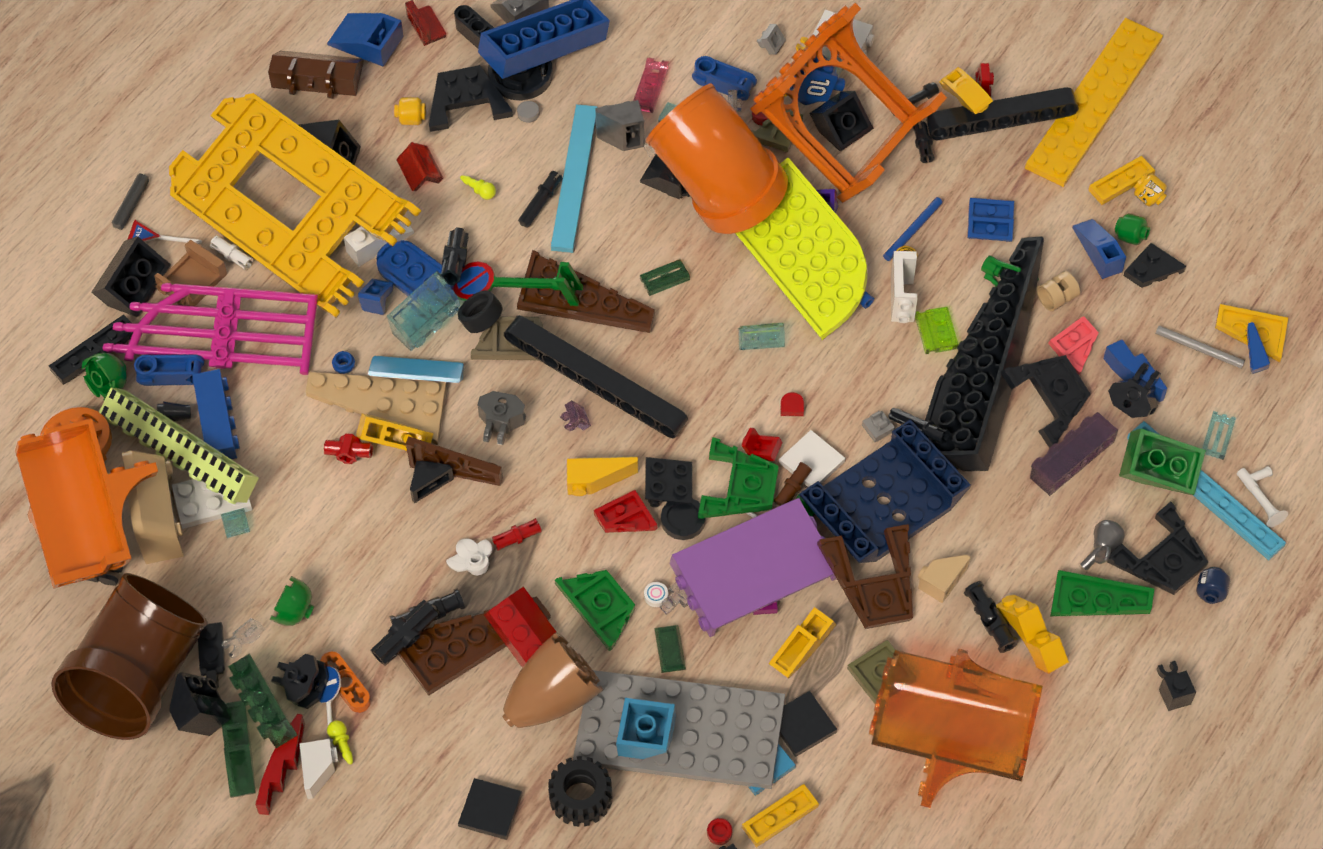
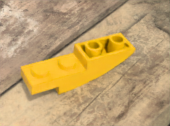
(966, 90)

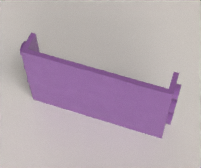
(751, 565)

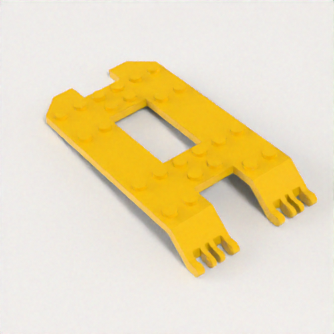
(296, 255)

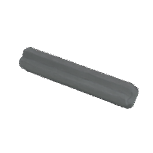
(130, 201)

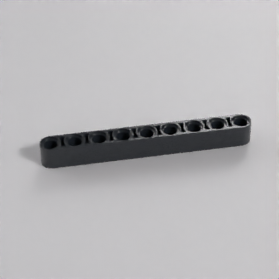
(596, 376)

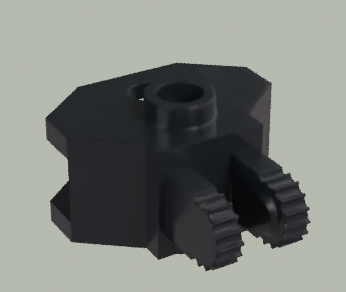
(1135, 395)
(301, 680)

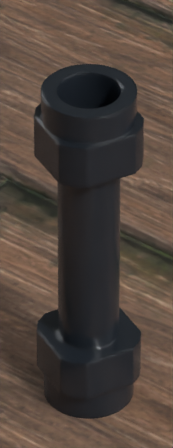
(929, 90)

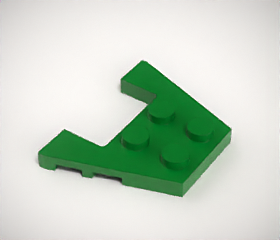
(750, 483)

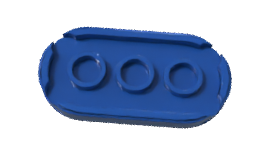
(406, 266)

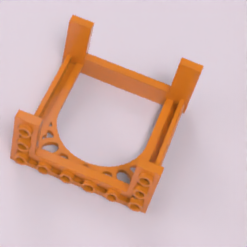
(839, 38)

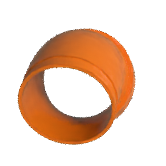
(719, 162)

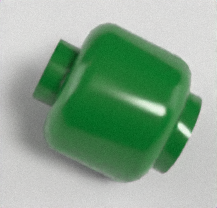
(1132, 229)

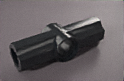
(454, 256)
(404, 632)

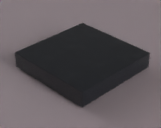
(805, 724)
(490, 808)

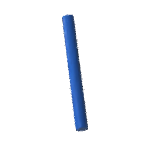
(913, 228)

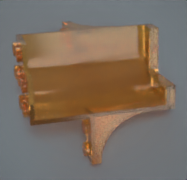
(954, 718)

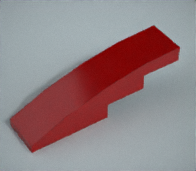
(282, 758)

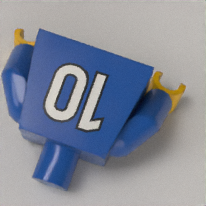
(818, 83)

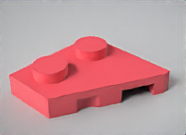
(1075, 342)

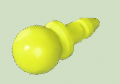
(484, 189)
(337, 731)

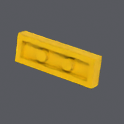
(1120, 180)
(780, 815)

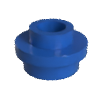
(341, 357)

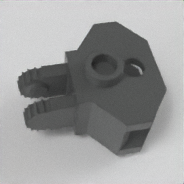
(500, 416)

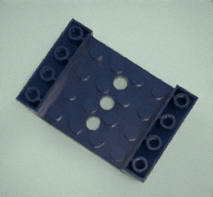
(908, 473)

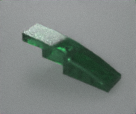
(238, 751)

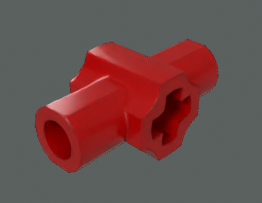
(348, 448)

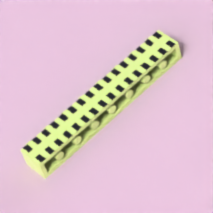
(178, 445)

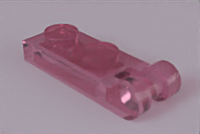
(651, 84)

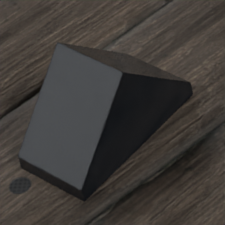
(429, 478)

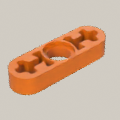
(356, 685)

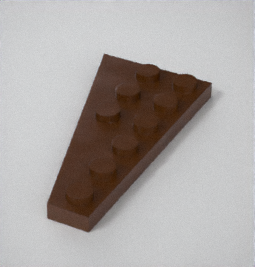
(595, 301)
(453, 649)

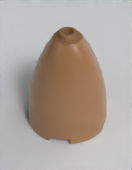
(550, 685)

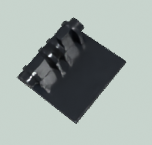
(668, 481)

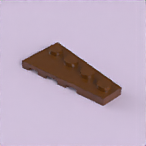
(462, 465)

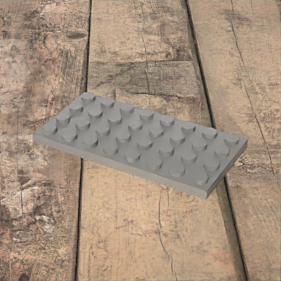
(716, 735)

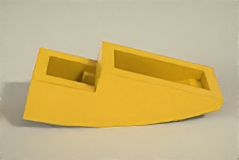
(802, 643)

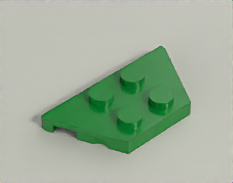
(599, 603)

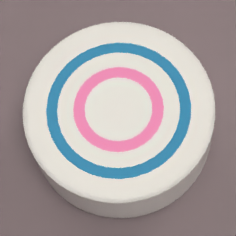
(655, 594)

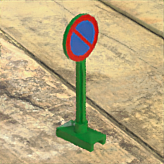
(480, 276)

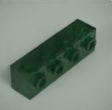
(262, 700)

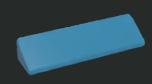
(416, 369)

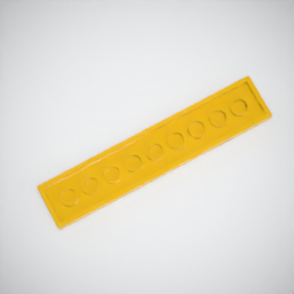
(1097, 100)

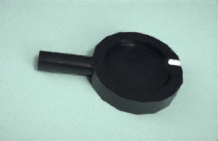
(682, 520)

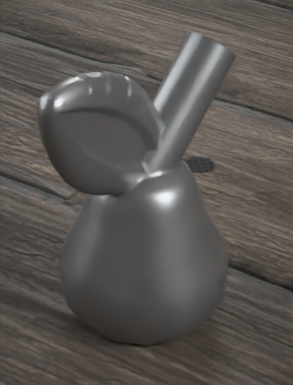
(1107, 537)

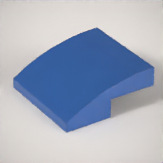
(990, 219)

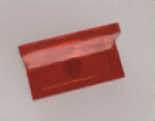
(425, 23)
(418, 166)

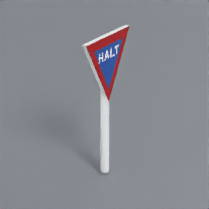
(147, 234)

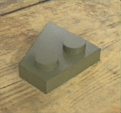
(772, 136)

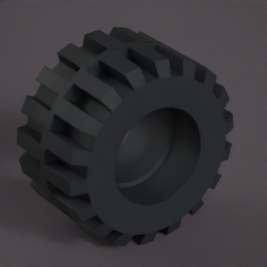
(580, 772)

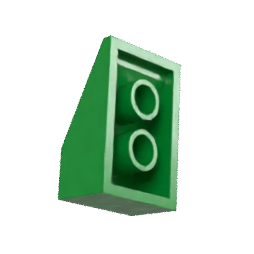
(1162, 462)

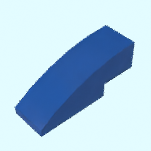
(1126, 365)

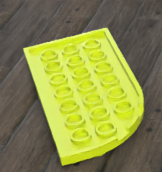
(810, 255)

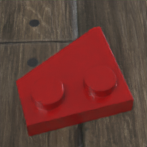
(985, 77)
(625, 515)

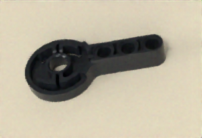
(517, 86)

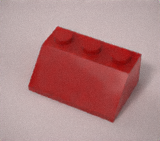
(520, 624)

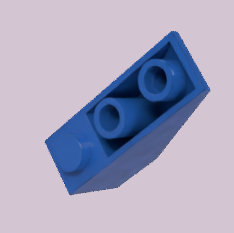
(1101, 248)

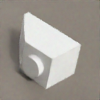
(317, 764)

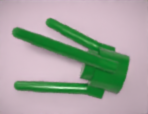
(994, 267)

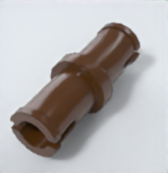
(793, 484)

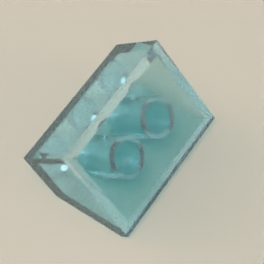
(423, 311)

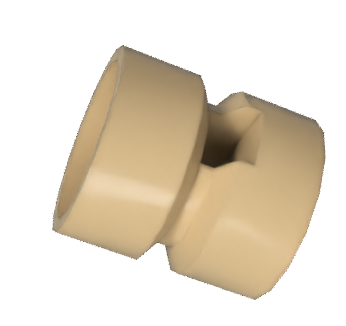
(1058, 291)

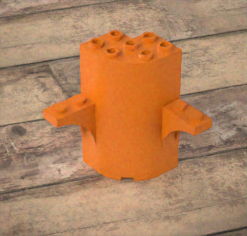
(76, 501)

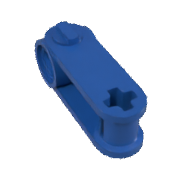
(723, 77)
(167, 369)

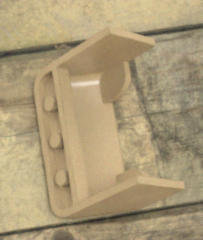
(152, 511)

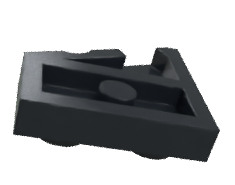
(1152, 266)

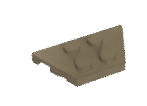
(494, 346)

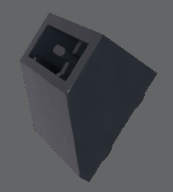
(197, 705)

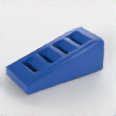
(1257, 354)

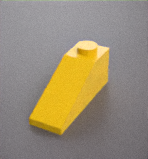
(389, 432)
(595, 474)

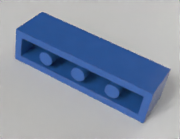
(214, 412)

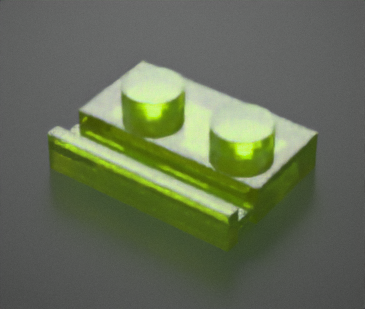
(936, 330)

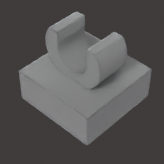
(771, 39)
(878, 426)

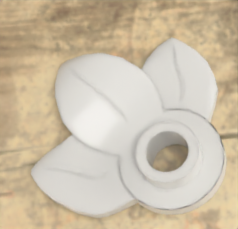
(471, 556)

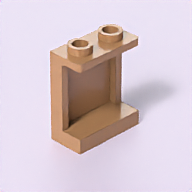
(194, 268)

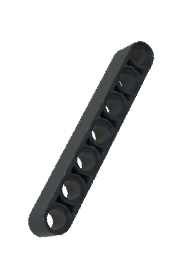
(1003, 114)

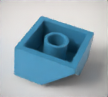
(645, 728)

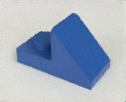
(374, 295)

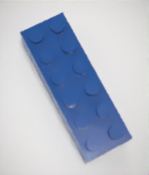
(543, 36)

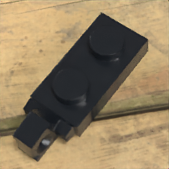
(211, 652)

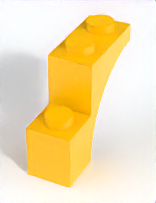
(1028, 622)

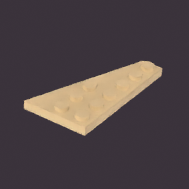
(395, 399)

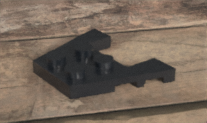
(464, 89)
(1058, 387)
(1171, 562)

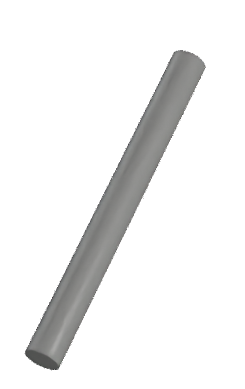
(1201, 347)

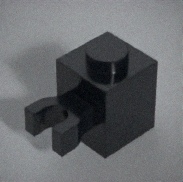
(1175, 687)

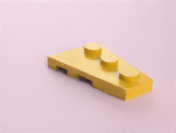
(1270, 327)

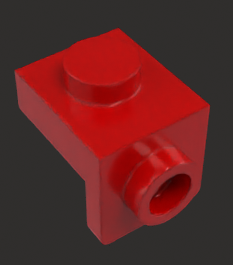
(761, 446)

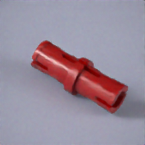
(516, 534)

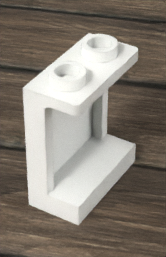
(902, 272)

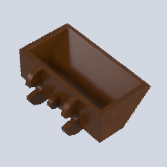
(315, 73)

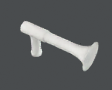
(1249, 480)

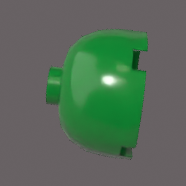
(103, 373)
(293, 604)

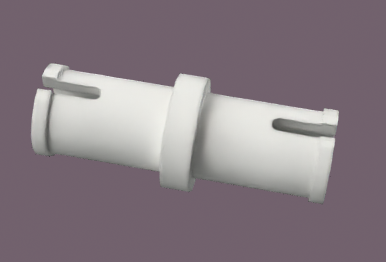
(231, 252)

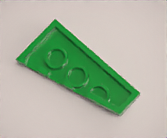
(1092, 596)

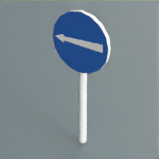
(330, 692)

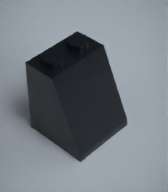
(336, 137)

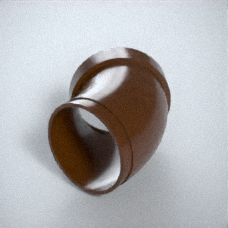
(128, 659)

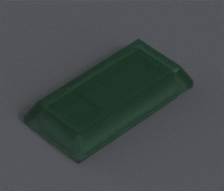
(669, 649)

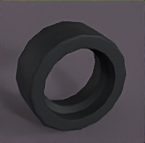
(480, 311)

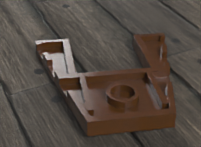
(877, 599)

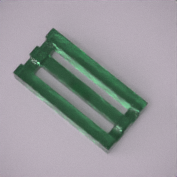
(666, 280)

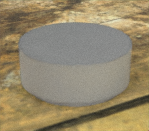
(528, 111)

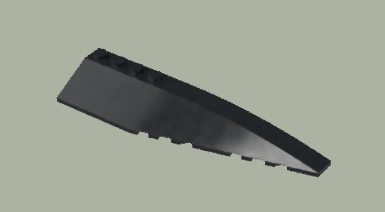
(973, 392)

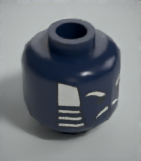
(1213, 585)

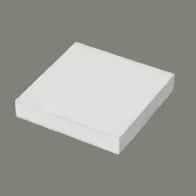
(816, 454)

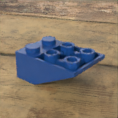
(368, 36)

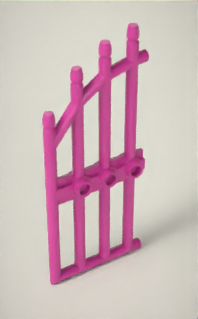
(225, 326)

